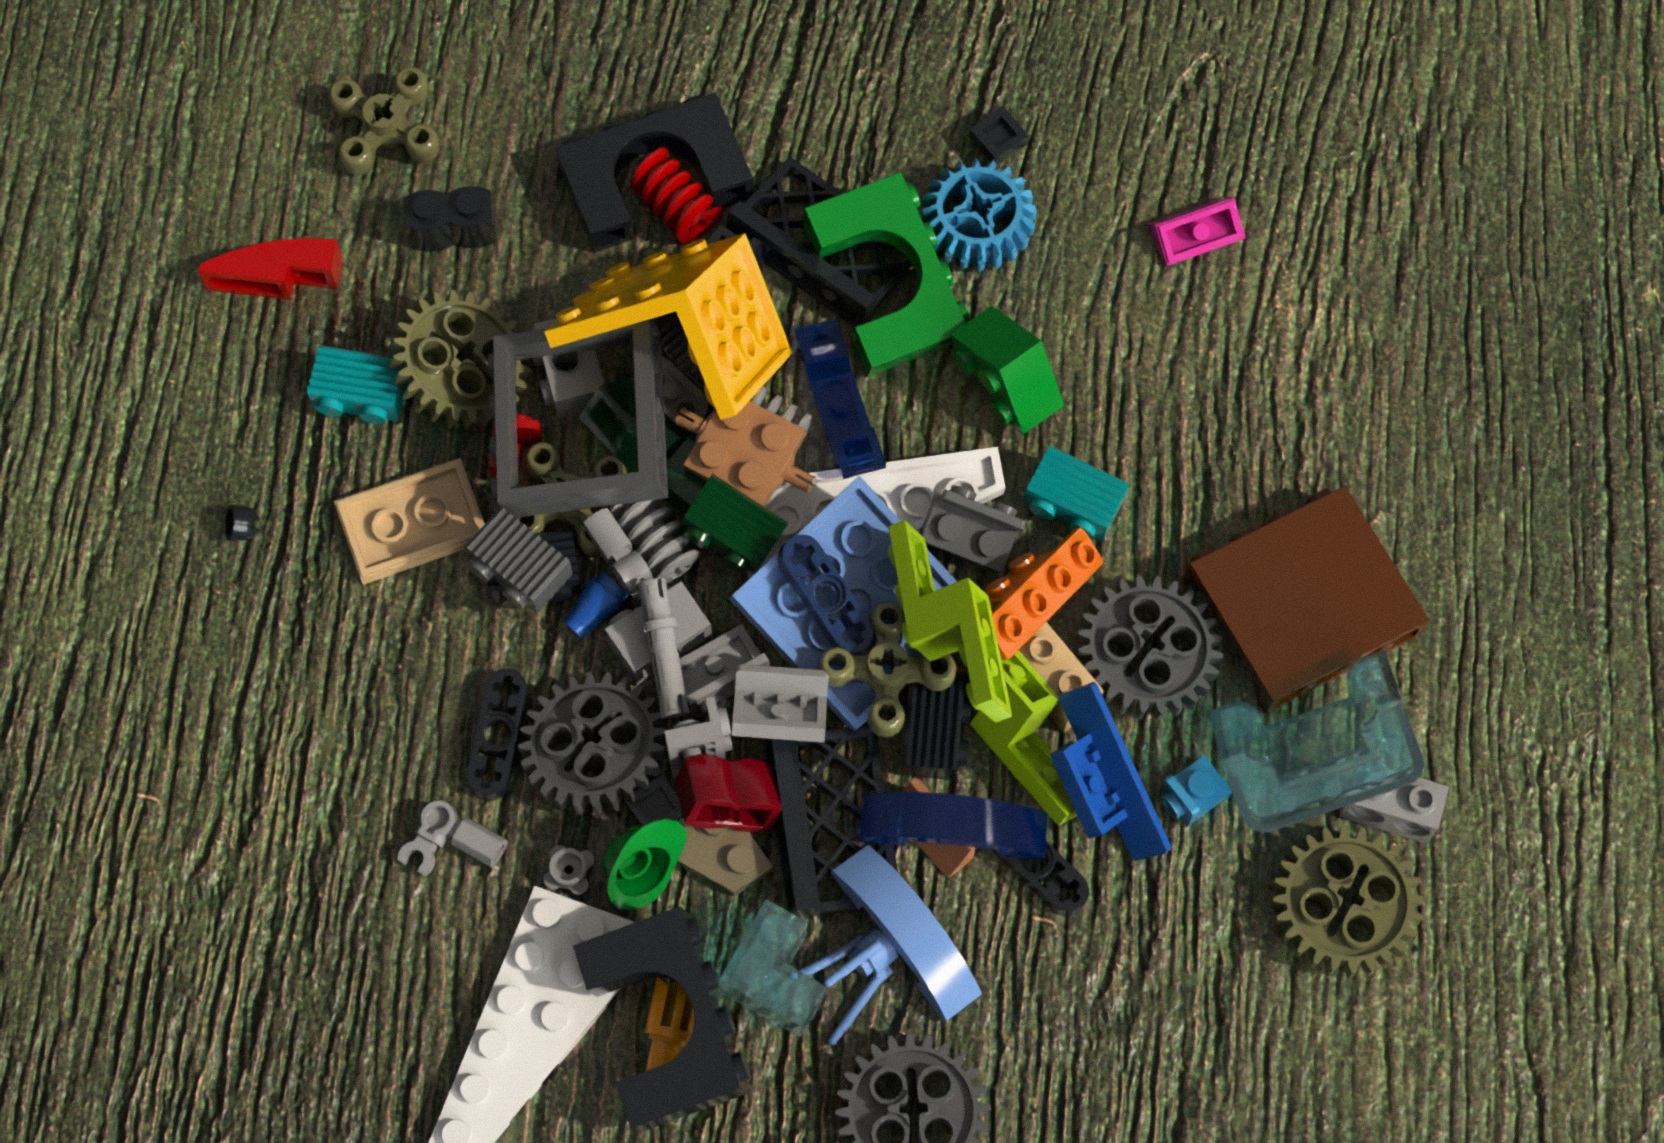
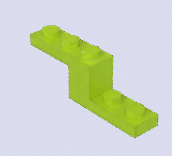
(949, 621)
(1018, 743)

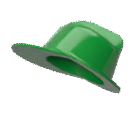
(642, 862)

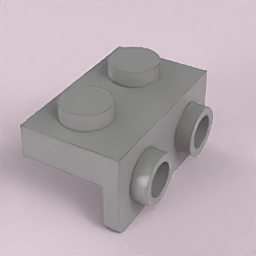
(713, 668)
(780, 703)

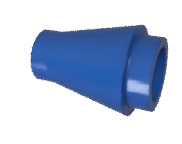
(595, 605)

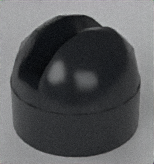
(239, 521)

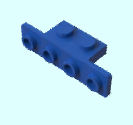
(1103, 777)

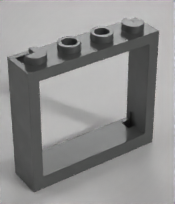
(633, 487)

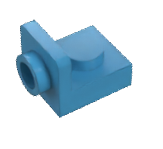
(1193, 791)

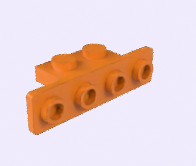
(1038, 588)

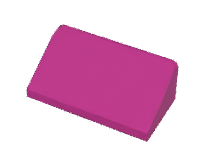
(1197, 230)

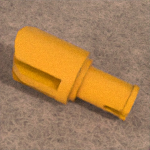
(668, 1022)

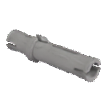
(661, 638)

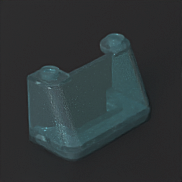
(1320, 756)

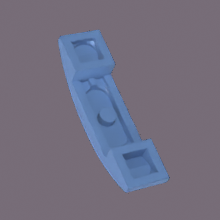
(910, 929)

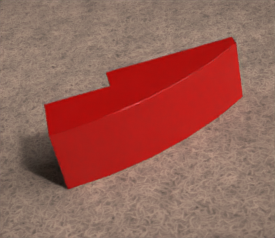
(275, 268)

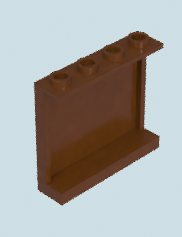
(1307, 596)

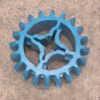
(991, 197)

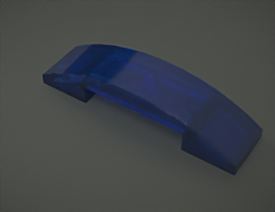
(838, 399)
(954, 821)

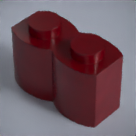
(728, 793)

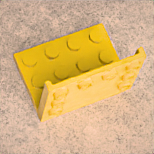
(720, 305)

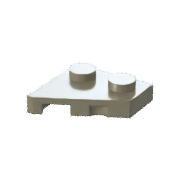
(724, 857)

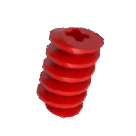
(671, 198)

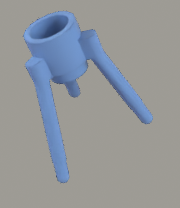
(867, 956)

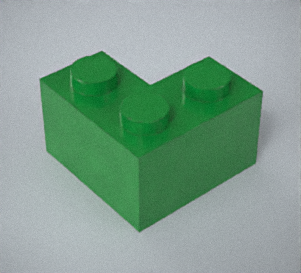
(1010, 367)

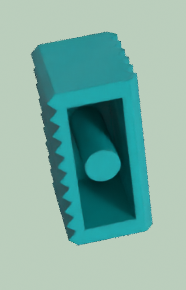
(355, 384)
(1075, 493)

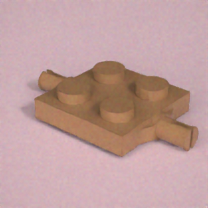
(747, 450)

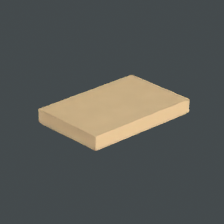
(410, 520)

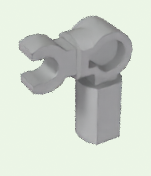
(616, 549)
(442, 822)

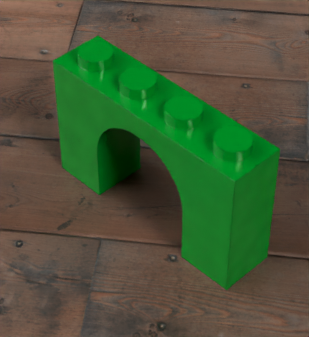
(889, 215)

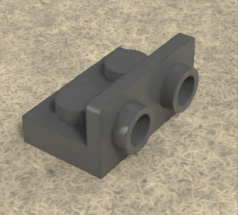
(971, 528)

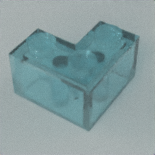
(762, 975)

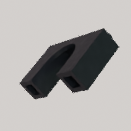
(690, 130)
(707, 1067)

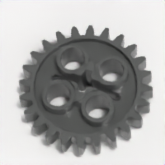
(1181, 671)
(593, 743)
(955, 1110)

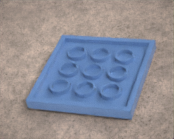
(856, 540)

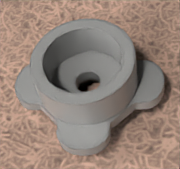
(560, 859)

